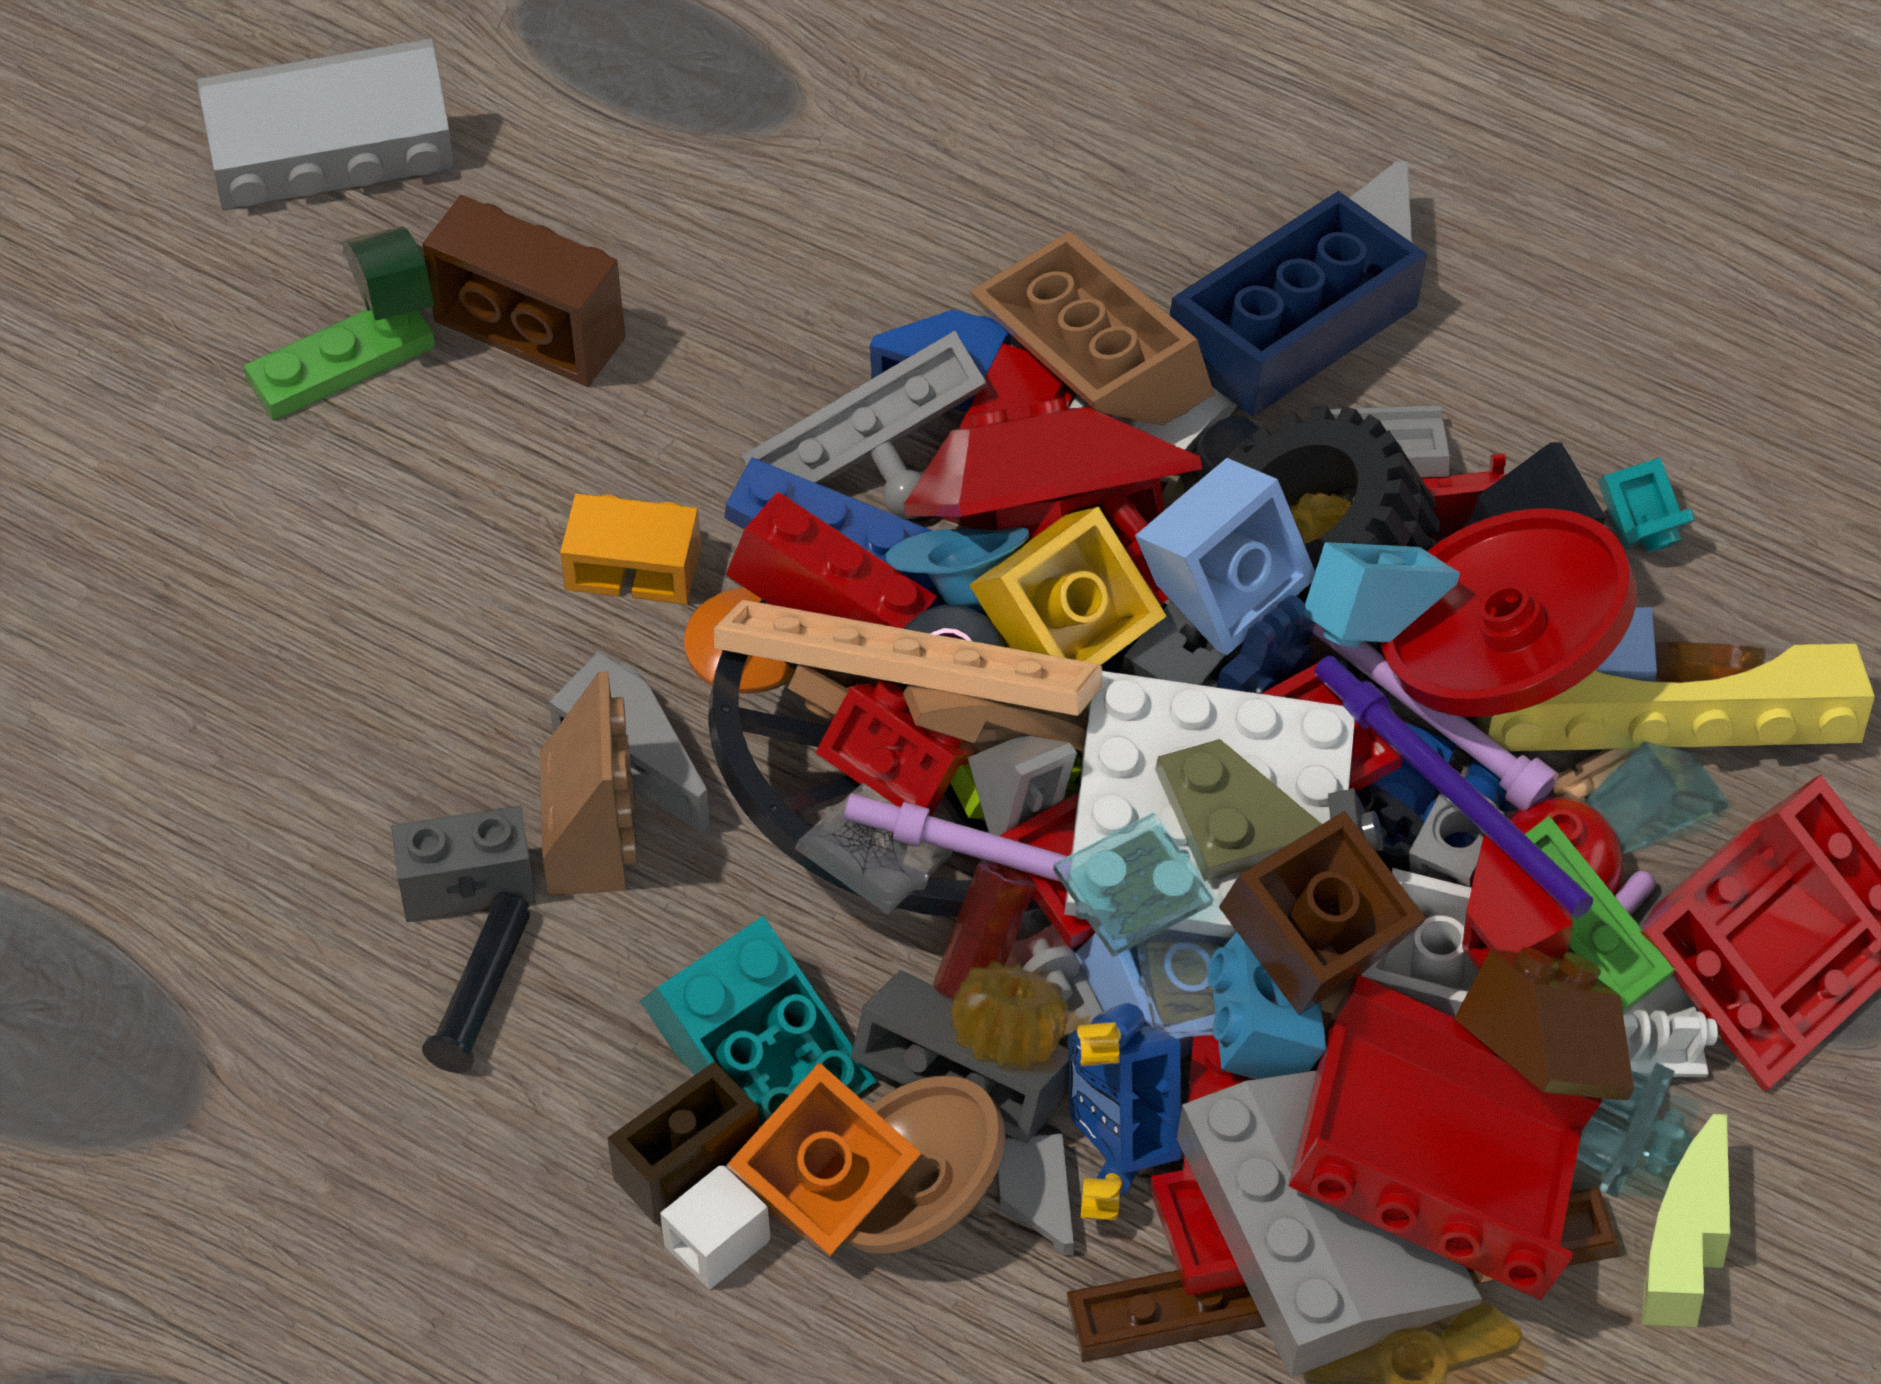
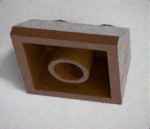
(1320, 911)
(1551, 1022)

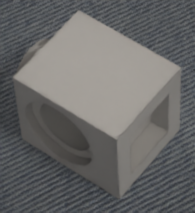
(1434, 857)

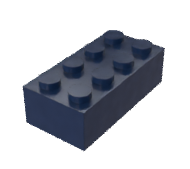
(1299, 300)

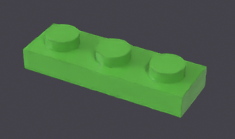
(335, 359)
(1607, 930)

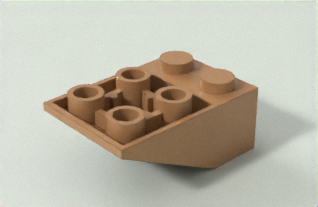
(588, 796)

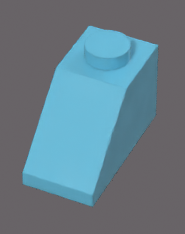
(1374, 590)

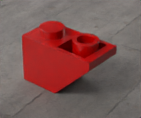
(1511, 910)

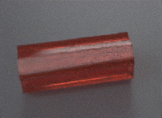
(985, 924)

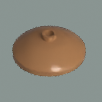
(961, 1151)

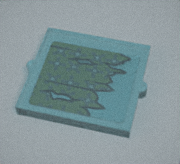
(1133, 884)

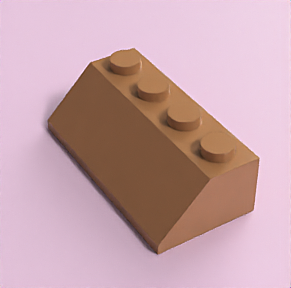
(1098, 332)

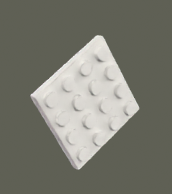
(1136, 719)

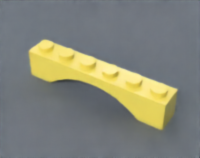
(1793, 700)

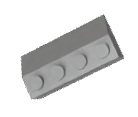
(326, 123)

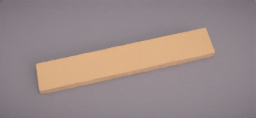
(909, 657)

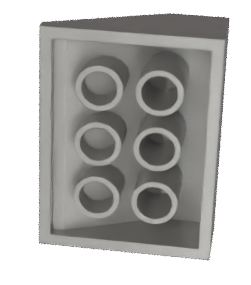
(1312, 1270)

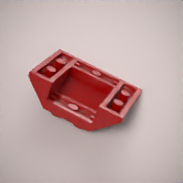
(1039, 459)
(1778, 930)

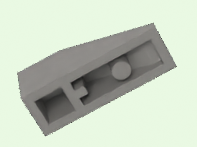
(656, 754)

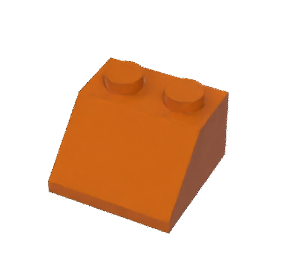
(823, 1161)

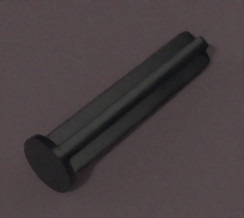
(478, 985)

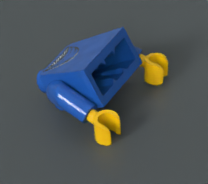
(1123, 1101)

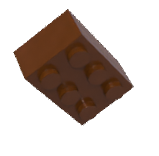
(525, 290)

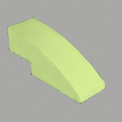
(1689, 1230)

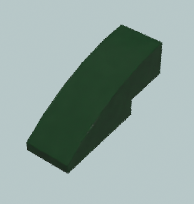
(389, 272)

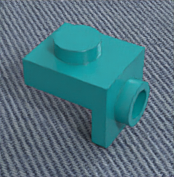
(1644, 506)

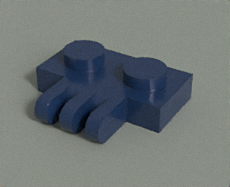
(1271, 649)

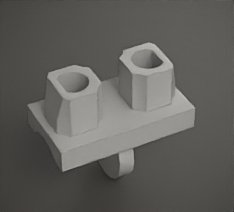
(1061, 966)

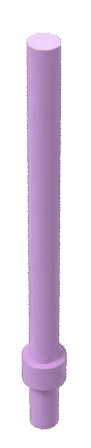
(913, 824)

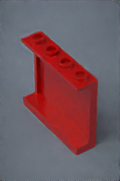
(1440, 1139)

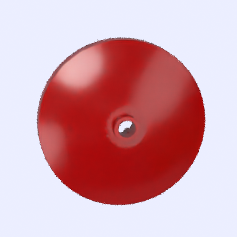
(1529, 617)

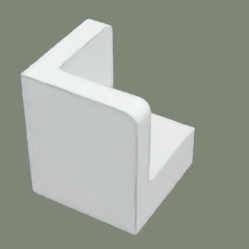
(715, 1226)

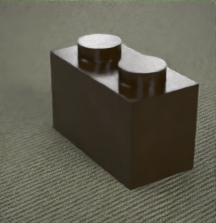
(682, 1139)

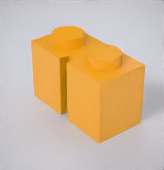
(618, 534)

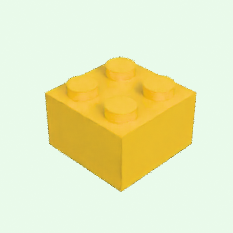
(1069, 592)

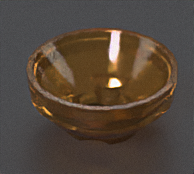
(1704, 661)

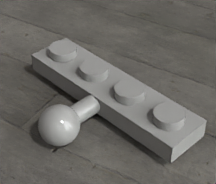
(874, 418)

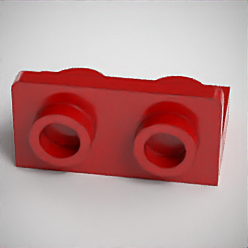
(883, 748)

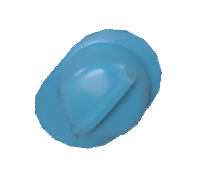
(956, 558)

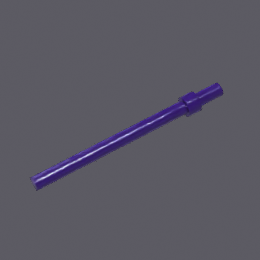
(1372, 710)

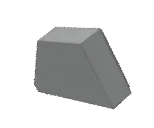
(1036, 1188)

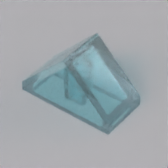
(1656, 795)

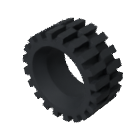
(1342, 453)

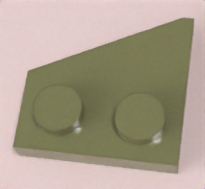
(1228, 808)

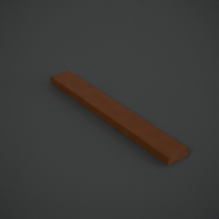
(1158, 1313)

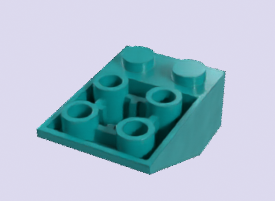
(754, 1019)

